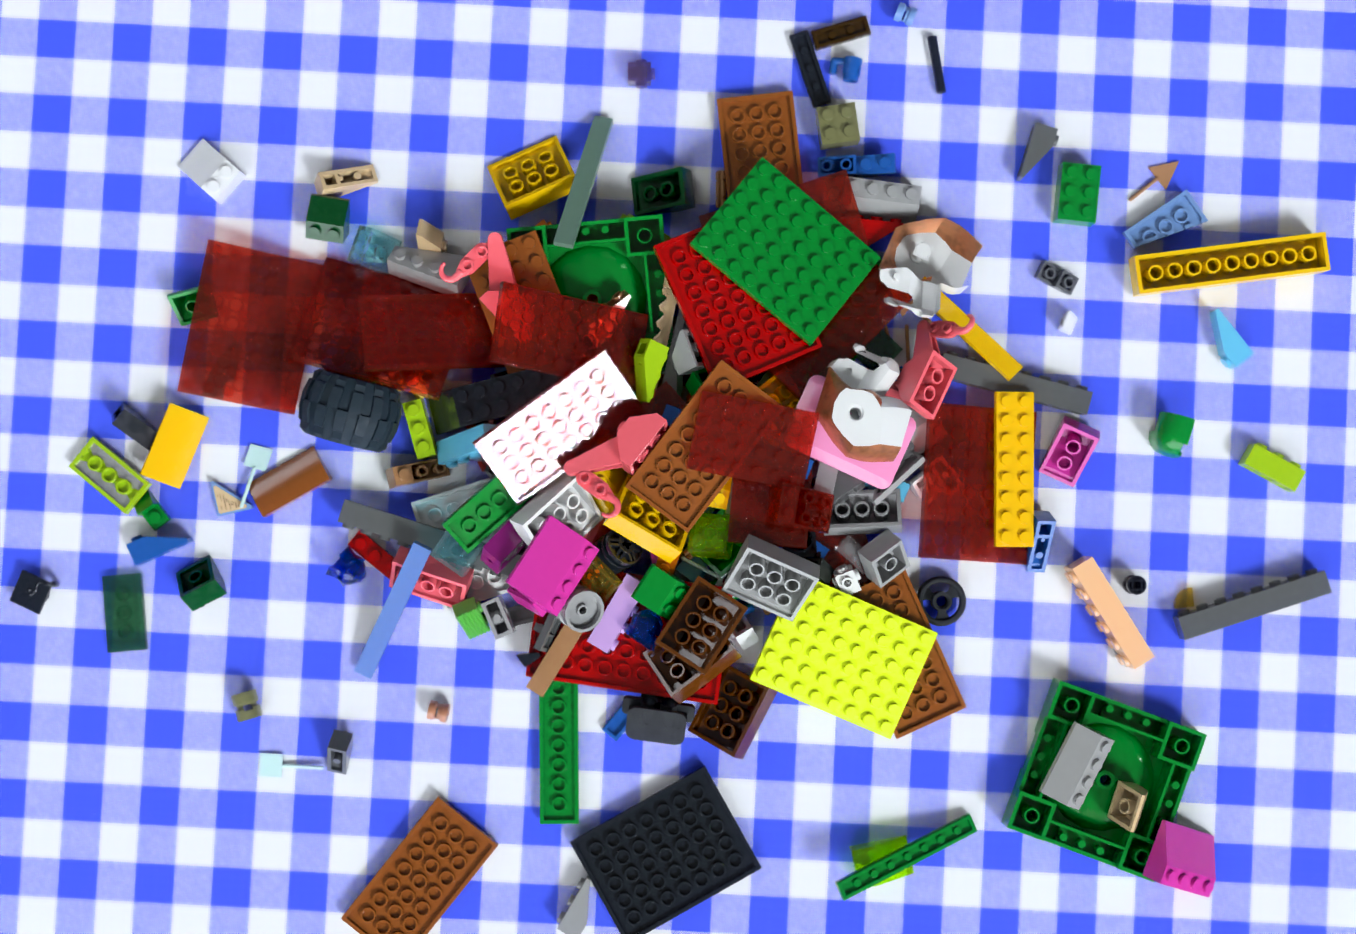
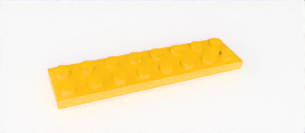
(1013, 469)

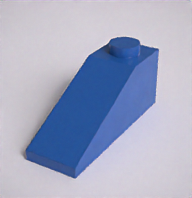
(1043, 534)
(149, 548)

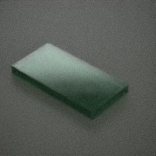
(125, 612)

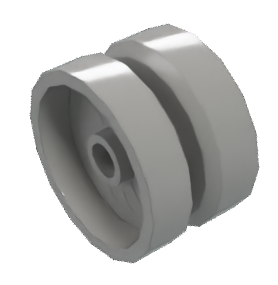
(582, 610)

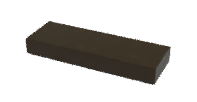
(840, 33)

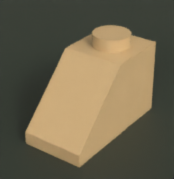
(430, 237)

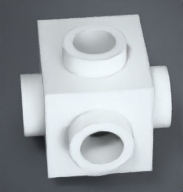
(847, 579)

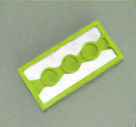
(110, 475)

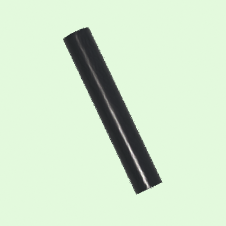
(936, 64)

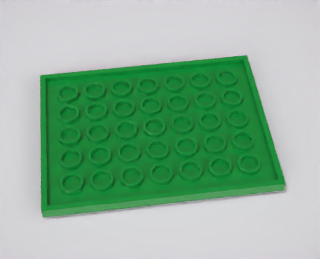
(785, 251)

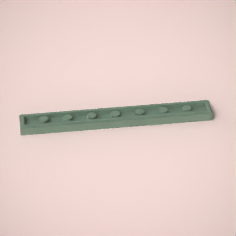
(583, 182)

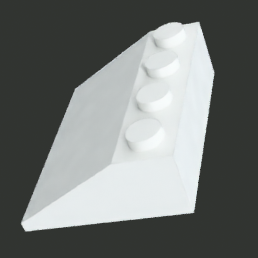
(563, 501)

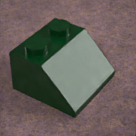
(328, 218)
(200, 583)

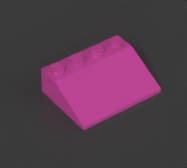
(552, 565)
(1182, 859)

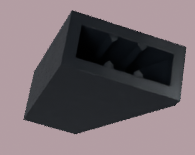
(134, 425)

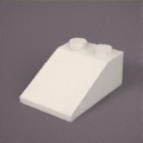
(211, 171)

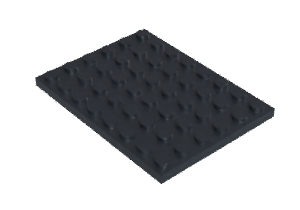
(666, 854)

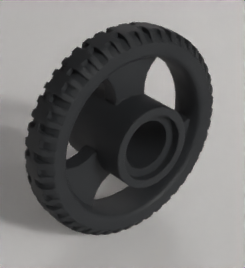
(955, 590)

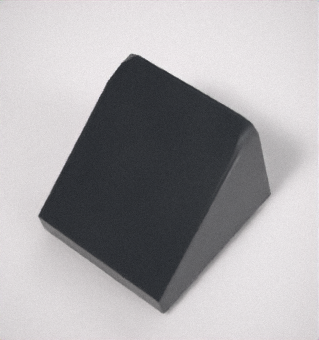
(528, 658)

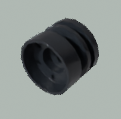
(617, 551)

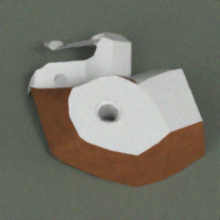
(928, 249)
(877, 421)

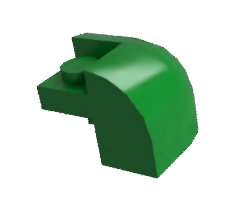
(1171, 434)

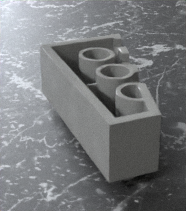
(423, 268)

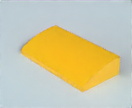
(174, 445)

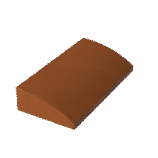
(289, 482)

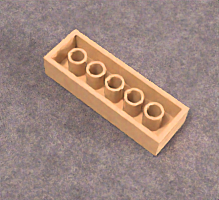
(1108, 612)

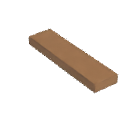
(553, 660)

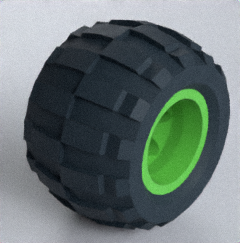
(349, 410)

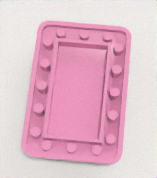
(824, 450)

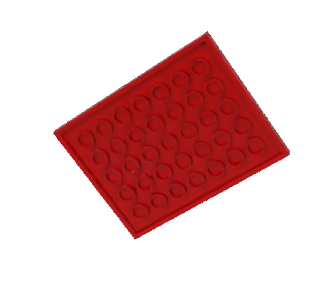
(723, 316)

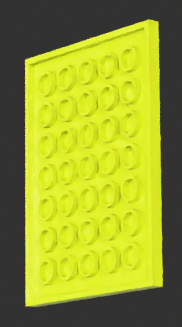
(846, 658)

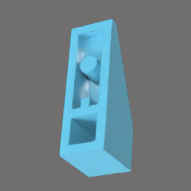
(1229, 343)

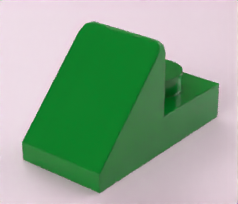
(152, 511)

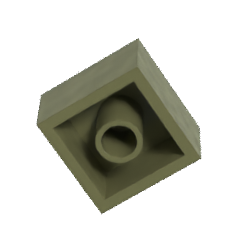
(837, 126)

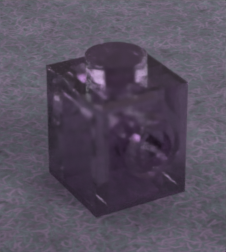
(640, 73)

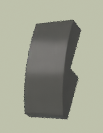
(1056, 278)

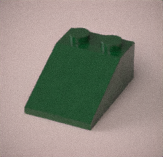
(663, 192)

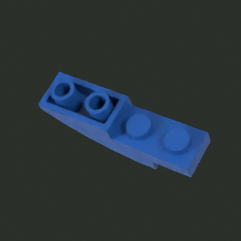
(858, 165)

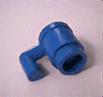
(851, 67)

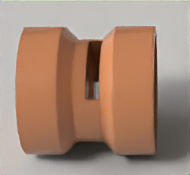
(442, 709)

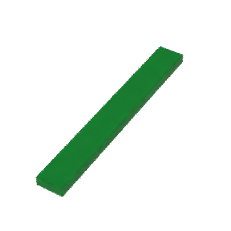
(905, 856)

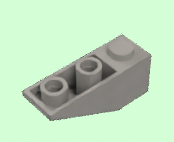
(576, 916)

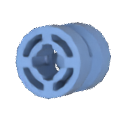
(909, 16)

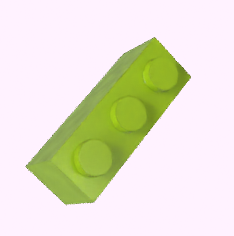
(420, 429)
(1272, 467)

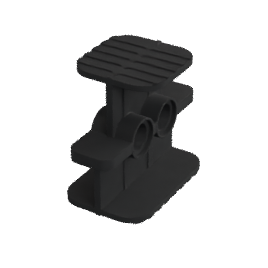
(656, 718)

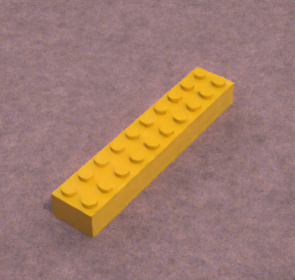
(1229, 264)

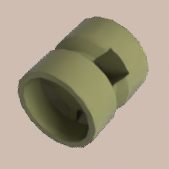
(246, 698)

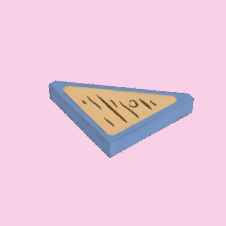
(226, 501)

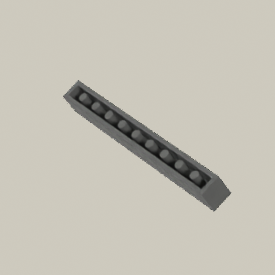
(402, 529)

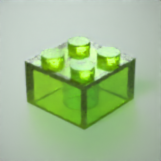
(710, 537)

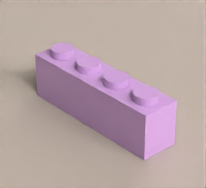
(616, 616)

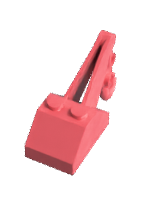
(498, 263)
(928, 374)
(626, 450)

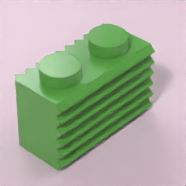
(471, 617)

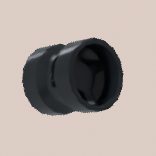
(1134, 581)

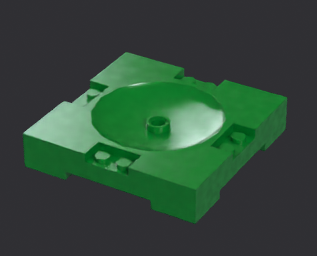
(610, 259)
(1144, 752)

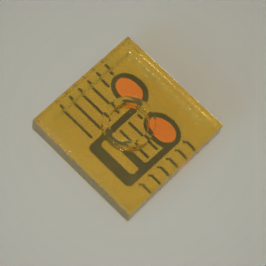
(600, 579)

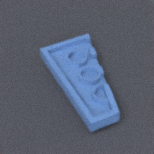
(1169, 219)

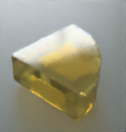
(1184, 598)

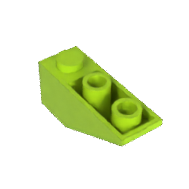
(648, 365)

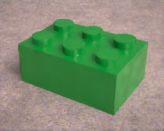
(1076, 194)

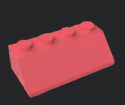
(436, 580)

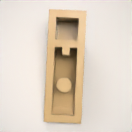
(345, 181)

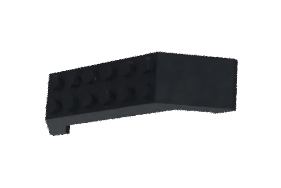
(487, 399)

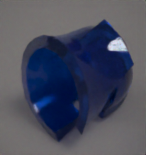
(348, 568)
(644, 628)

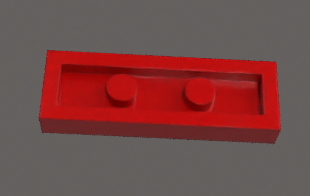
(372, 553)

